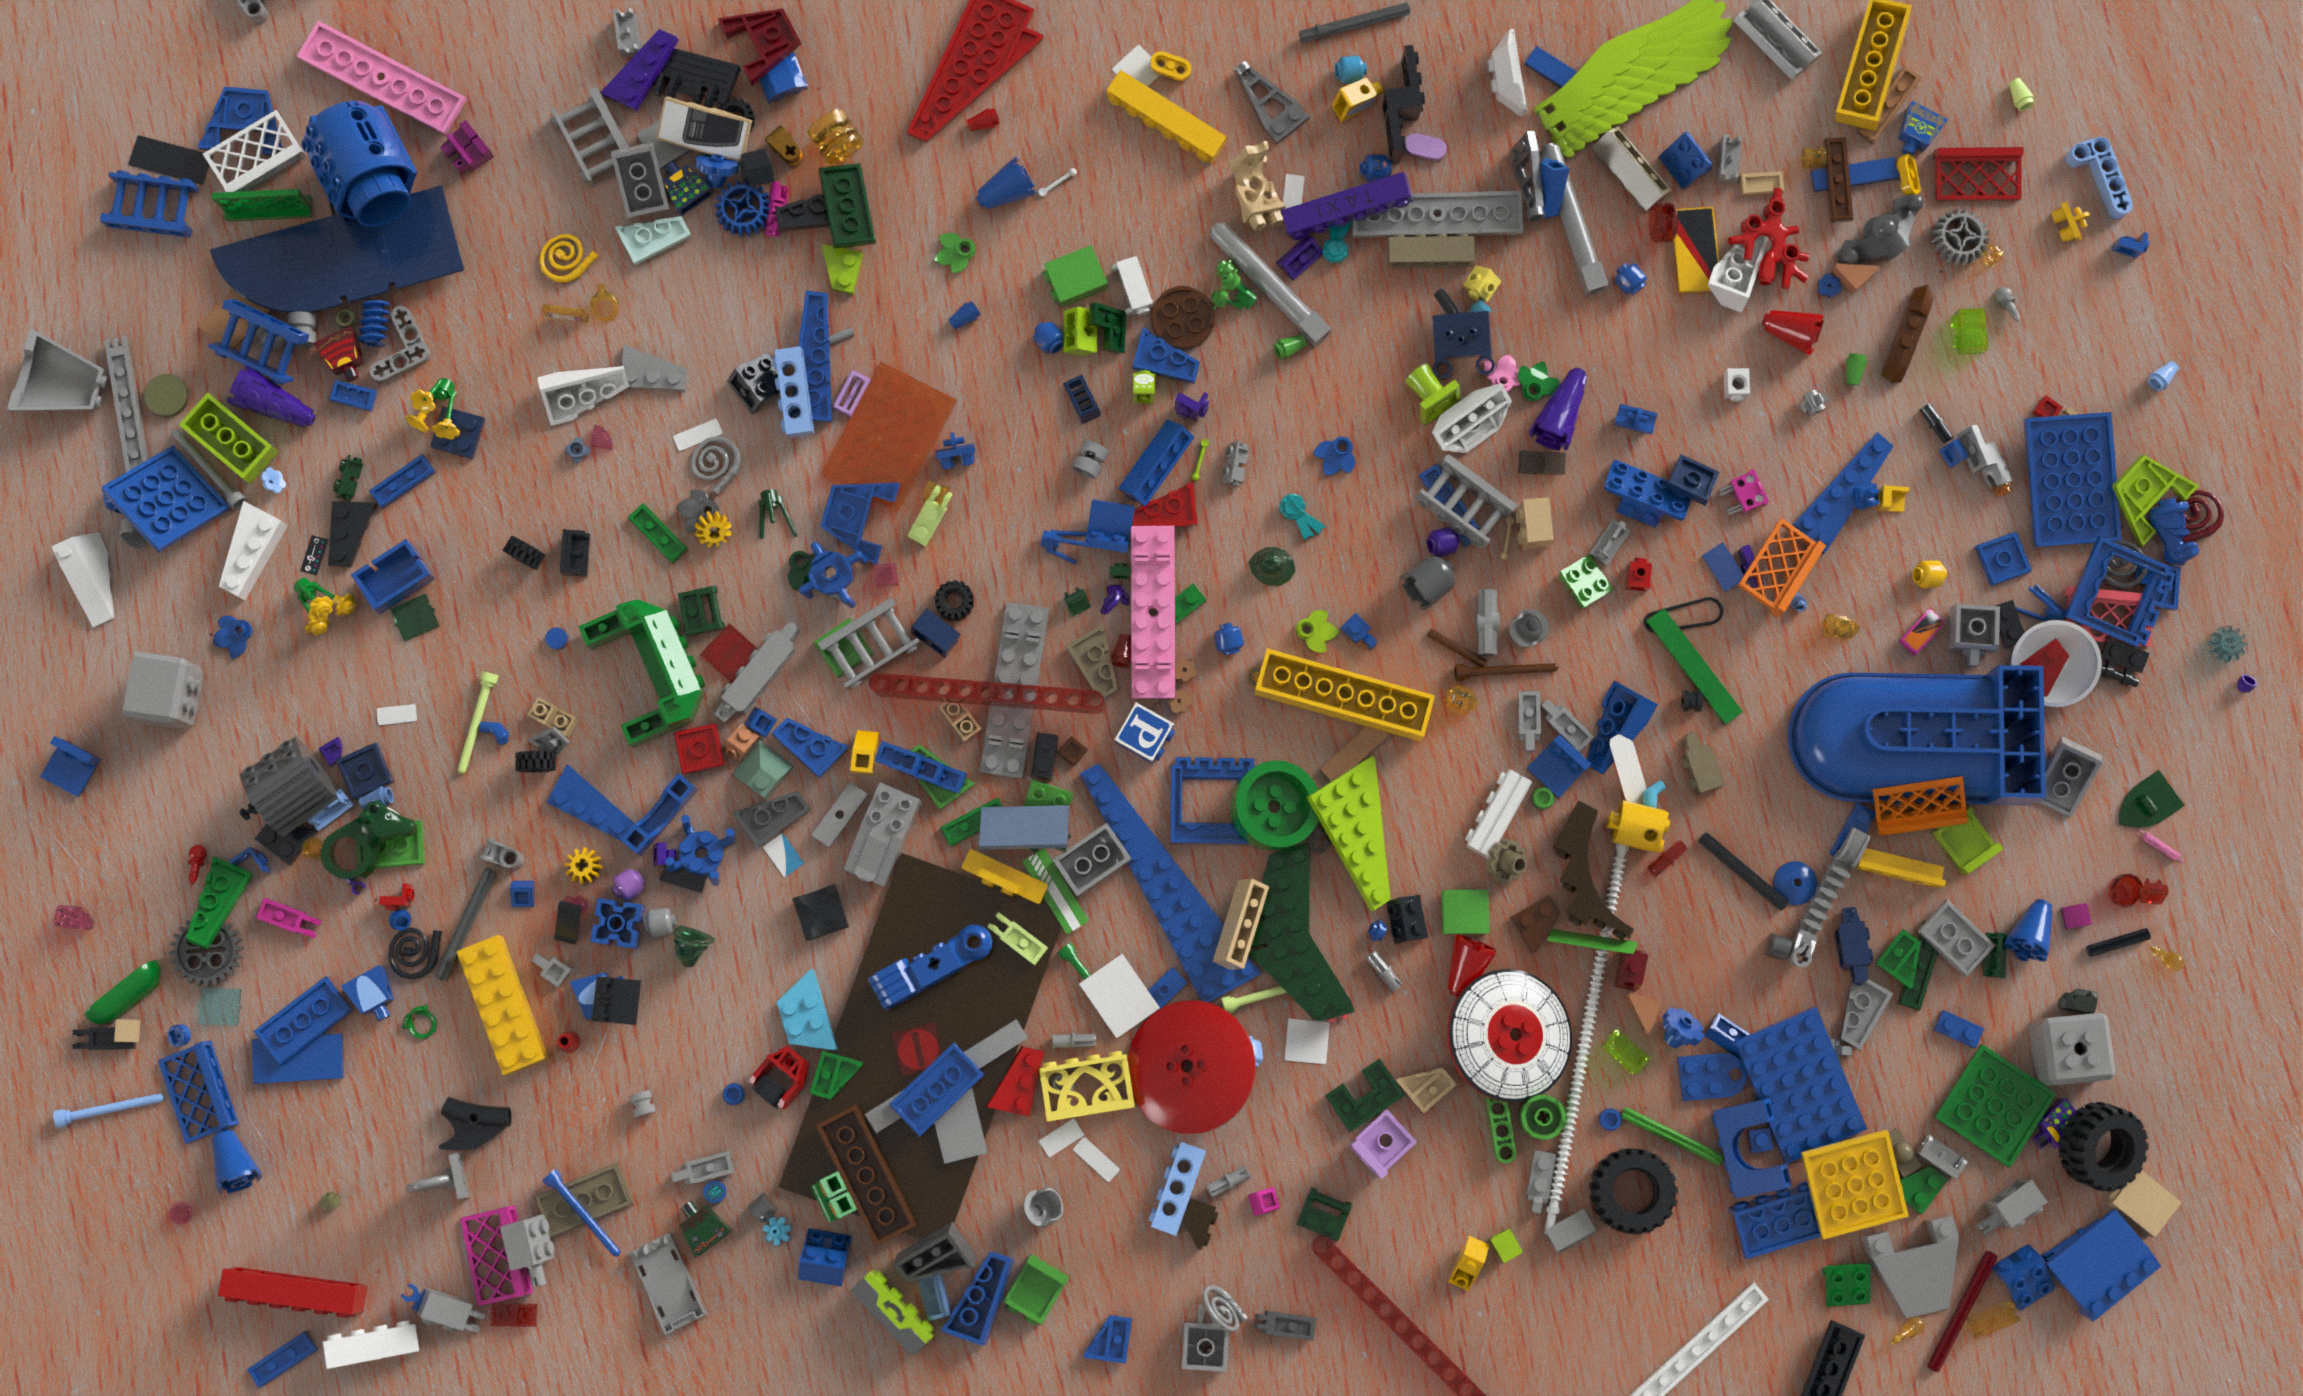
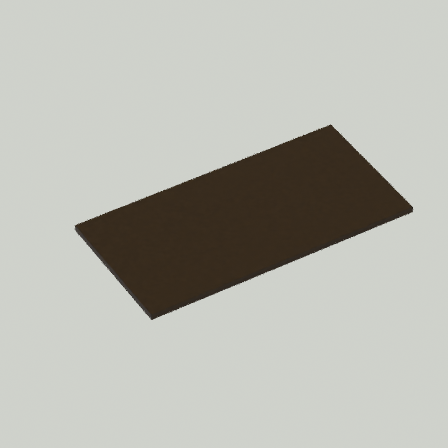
(919, 912)

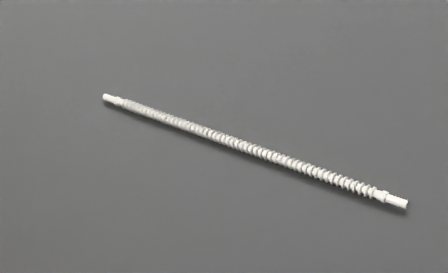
(1553, 1208)

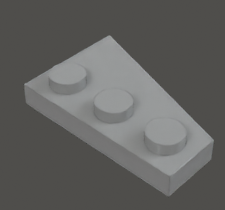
(652, 372)
(1863, 1011)

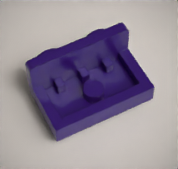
(1190, 408)

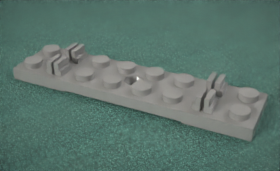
(1460, 213)
(1017, 663)

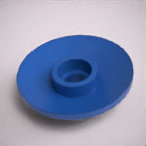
(1784, 882)

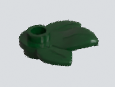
(799, 574)

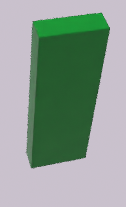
(657, 533)
(966, 825)

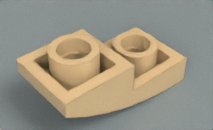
(553, 716)
(960, 719)

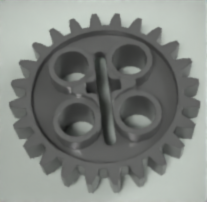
(207, 970)

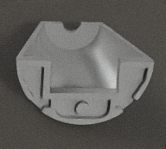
(55, 379)

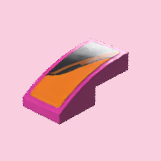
(1922, 632)

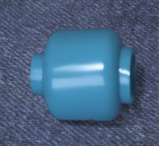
(1350, 69)

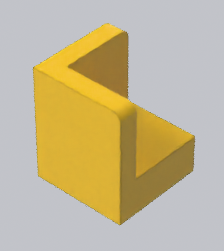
(1892, 498)

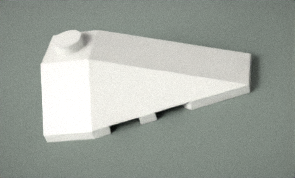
(1734, 277)

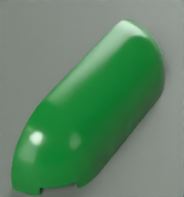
(125, 994)

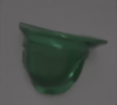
(1272, 566)
(690, 944)

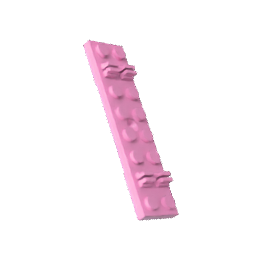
(400, 89)
(1153, 589)

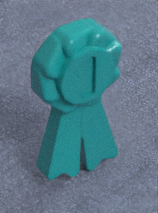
(1335, 249)
(1293, 508)

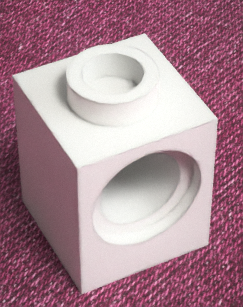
(1738, 375)

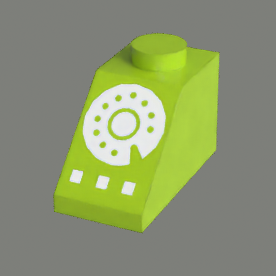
(1143, 387)

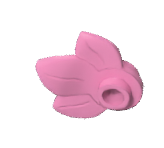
(1504, 372)

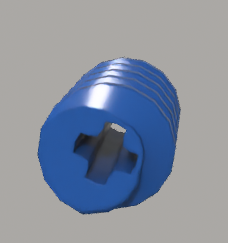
(372, 323)

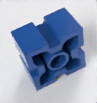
(610, 912)

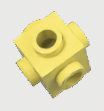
(1481, 284)

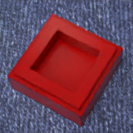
(2047, 407)

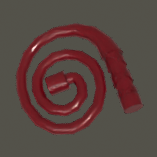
(2207, 532)

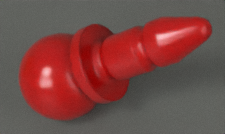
(196, 854)

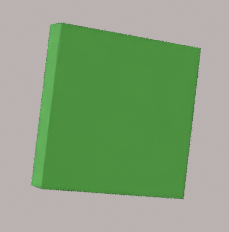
(845, 647)

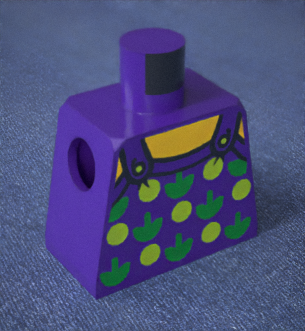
(2053, 1122)

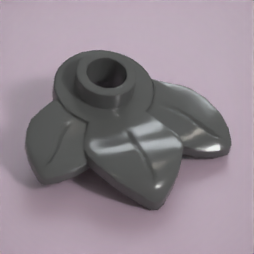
(695, 507)

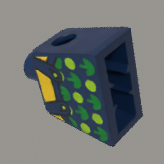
(685, 187)

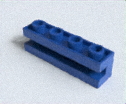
(1156, 462)

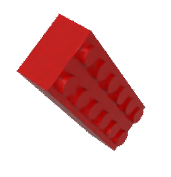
(292, 1290)

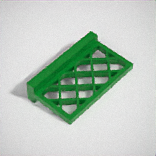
(264, 205)

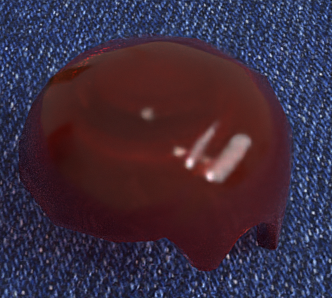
(2124, 890)

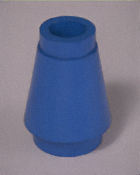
(964, 315)

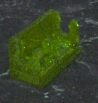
(1625, 1052)

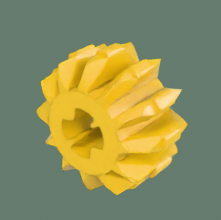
(709, 522)
(587, 872)

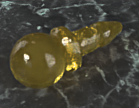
(2173, 960)
(1910, 1329)

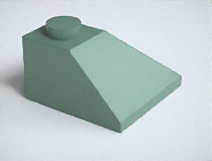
(763, 770)

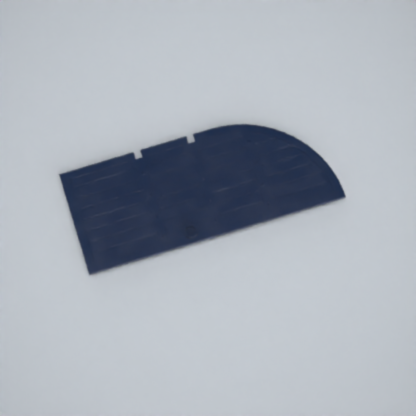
(338, 258)

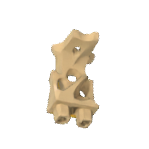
(1254, 205)

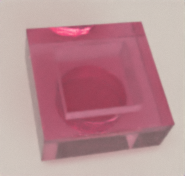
(886, 574)

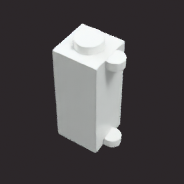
(1134, 286)

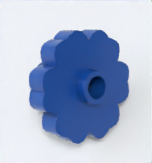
(716, 169)
(1681, 1028)

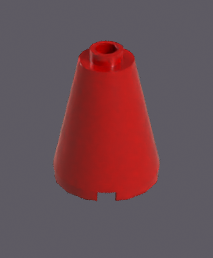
(1795, 328)
(1467, 962)

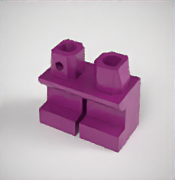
(470, 147)

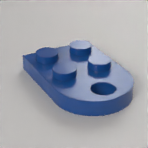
(1709, 1076)

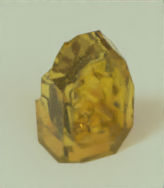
(1839, 627)

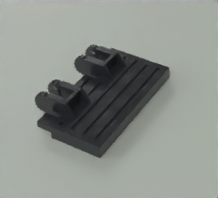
(696, 76)

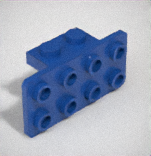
(1644, 495)

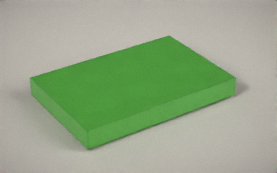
(399, 851)

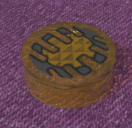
(1252, 676)

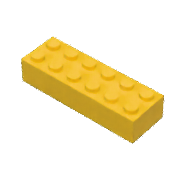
(1873, 64)
(502, 1005)

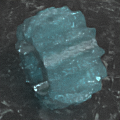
(2231, 637)

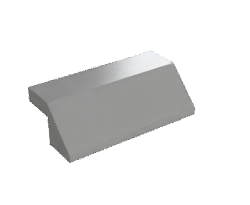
(1778, 37)

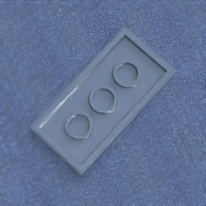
(1024, 827)

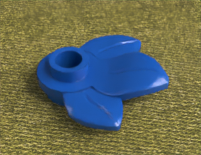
(1334, 458)
(230, 637)

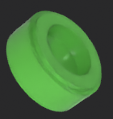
(1542, 798)

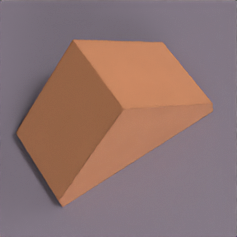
(1853, 275)
(1644, 1010)

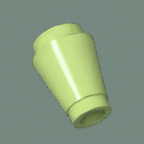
(2021, 96)

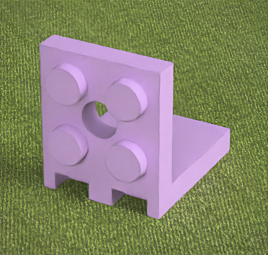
(1371, 1152)

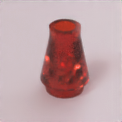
(1122, 653)

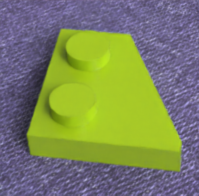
(843, 268)

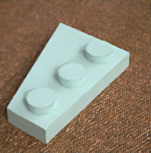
(653, 237)

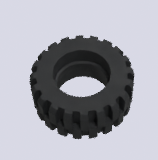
(2125, 1151)
(1663, 1191)

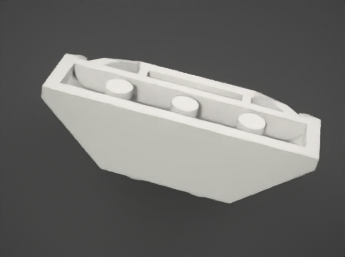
(1507, 75)
(1472, 419)

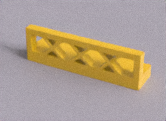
(1901, 868)

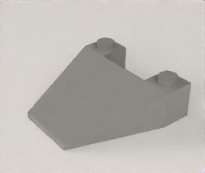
(1917, 1276)

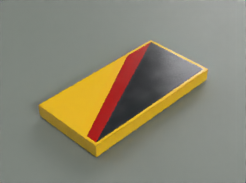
(1695, 249)

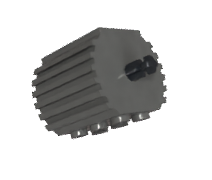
(287, 787)

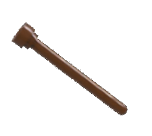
(1464, 672)

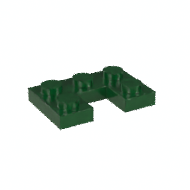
(1355, 1113)

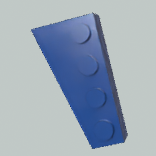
(980, 1302)

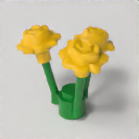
(321, 607)

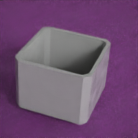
(162, 691)
(2054, 1054)

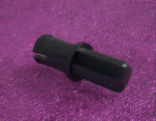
(1936, 423)

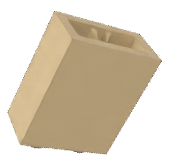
(2144, 1204)

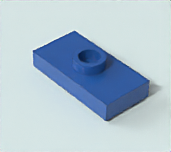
(353, 395)
(1167, 987)

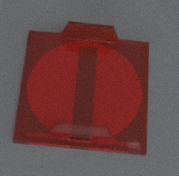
(729, 652)
(916, 1048)

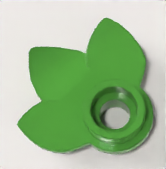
(952, 253)

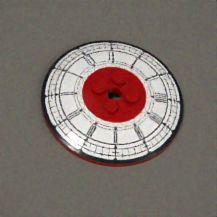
(1482, 1041)

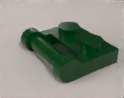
(694, 614)
(1321, 1221)

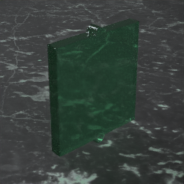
(415, 617)

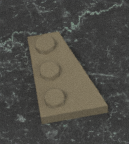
(1094, 661)

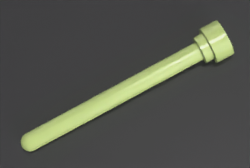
(487, 681)
(1233, 1003)

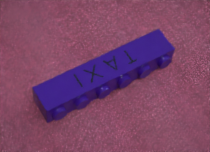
(1347, 206)

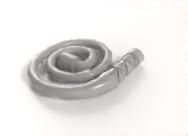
(733, 471)
(1230, 1308)

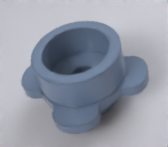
(571, 449)

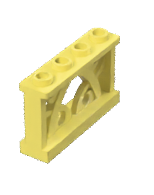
(1064, 1108)

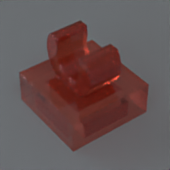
(2153, 893)

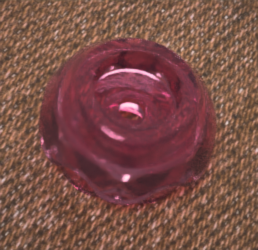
(578, 900)

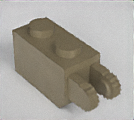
(1701, 765)

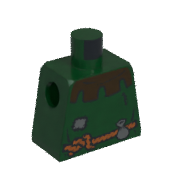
(702, 1228)

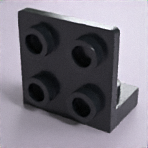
(754, 382)

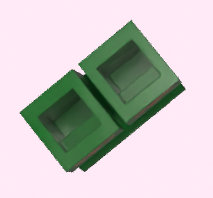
(828, 1194)

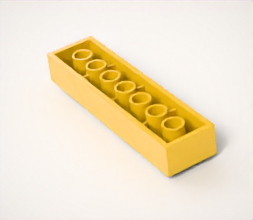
(1344, 695)

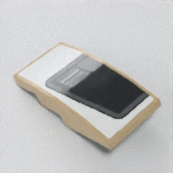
(703, 129)

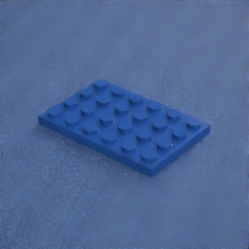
(2072, 479)
(1804, 1081)

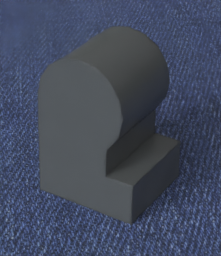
(1778, 947)
(762, 1208)

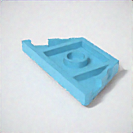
(806, 1015)

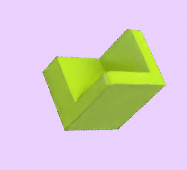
(1505, 1245)

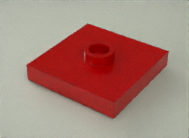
(699, 749)

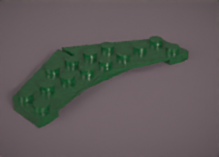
(1290, 951)

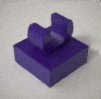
(660, 854)

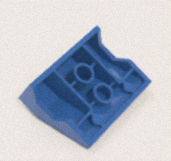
(2103, 1265)

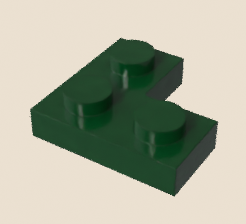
(1113, 323)

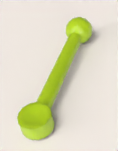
(1204, 443)

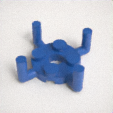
(840, 581)
(696, 841)

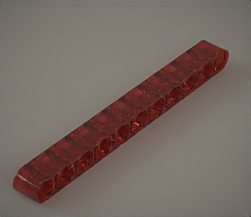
(978, 687)
(1395, 1315)

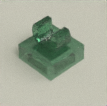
(1077, 602)

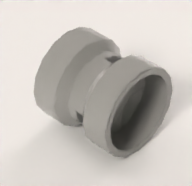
(642, 1103)

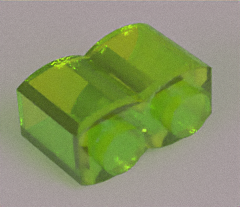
(1970, 331)

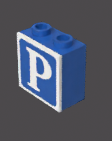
(1145, 733)

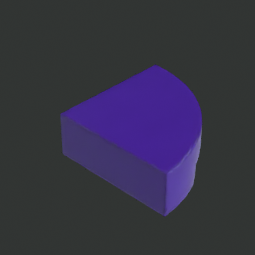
(332, 751)

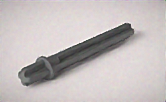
(1355, 22)
(465, 924)

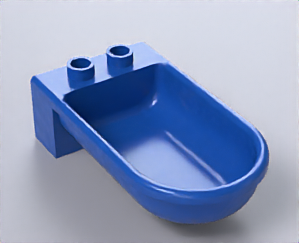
(1916, 728)

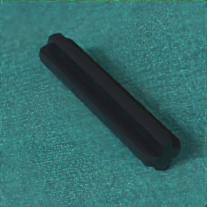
(2118, 942)

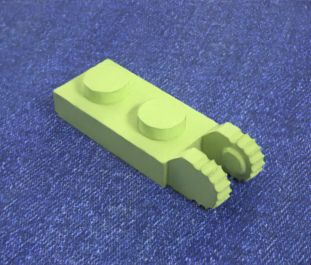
(929, 518)
(1019, 940)

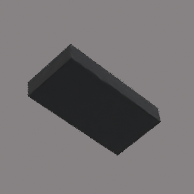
(684, 879)
(567, 922)

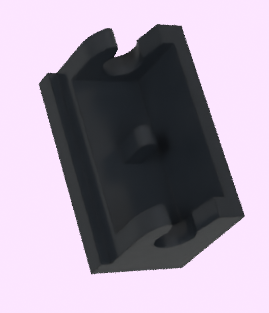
(574, 553)

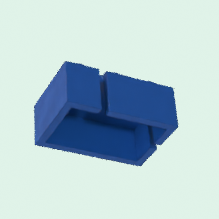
(397, 577)

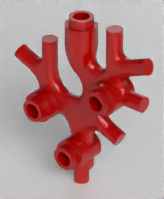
(1780, 252)

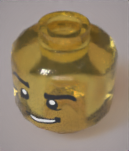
(1460, 700)

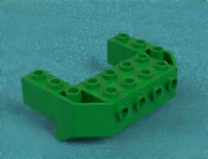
(665, 662)

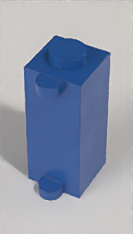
(1554, 180)

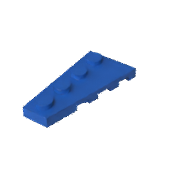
(584, 802)

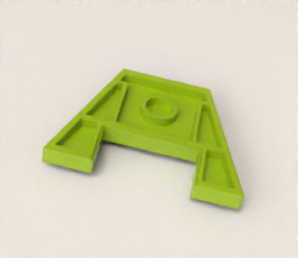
(2142, 487)

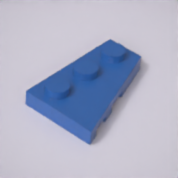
(1163, 359)

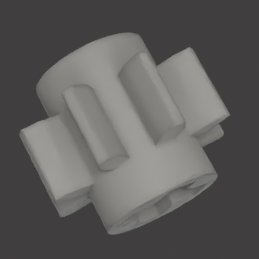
(1814, 402)

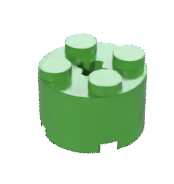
(1552, 1124)

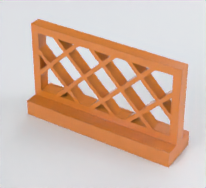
(1796, 577)
(1922, 816)

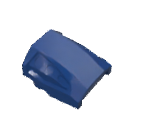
(783, 79)

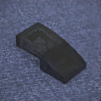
(1542, 462)

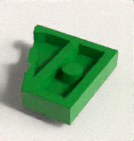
(1901, 958)
(1922, 1188)

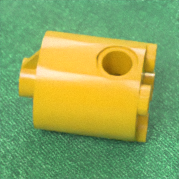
(1639, 826)

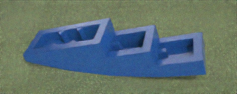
(920, 767)

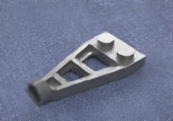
(1284, 123)
(1520, 154)

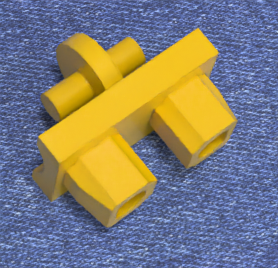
(2064, 213)

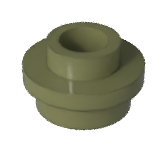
(342, 314)
(329, 1201)

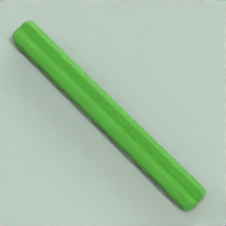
(1671, 1136)

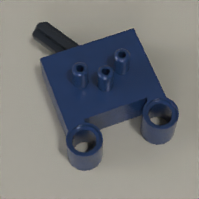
(1461, 336)

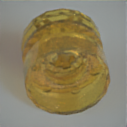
(835, 137)

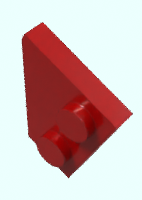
(2052, 658)

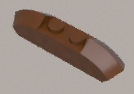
(1908, 334)

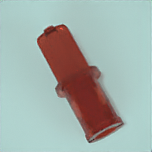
(1667, 858)

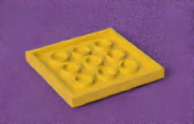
(1854, 1184)

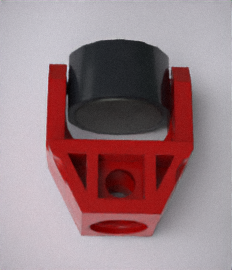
(769, 1089)

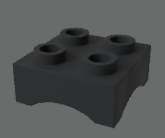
(820, 912)

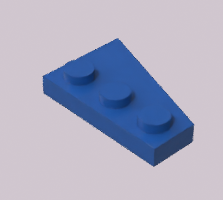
(809, 747)

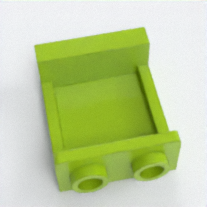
(1967, 843)

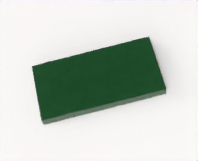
(847, 206)

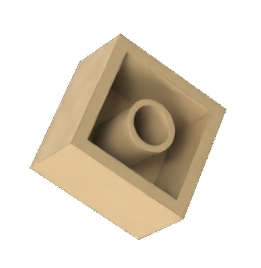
(1534, 523)

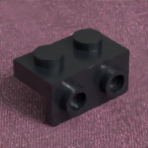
(1406, 919)

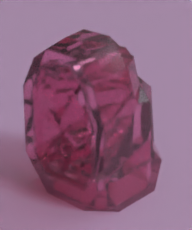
(72, 918)

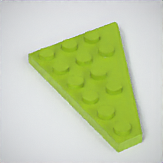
(1353, 822)

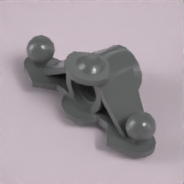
(1884, 234)

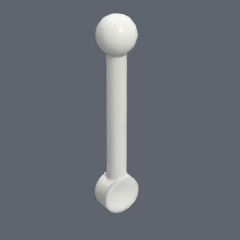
(1043, 191)

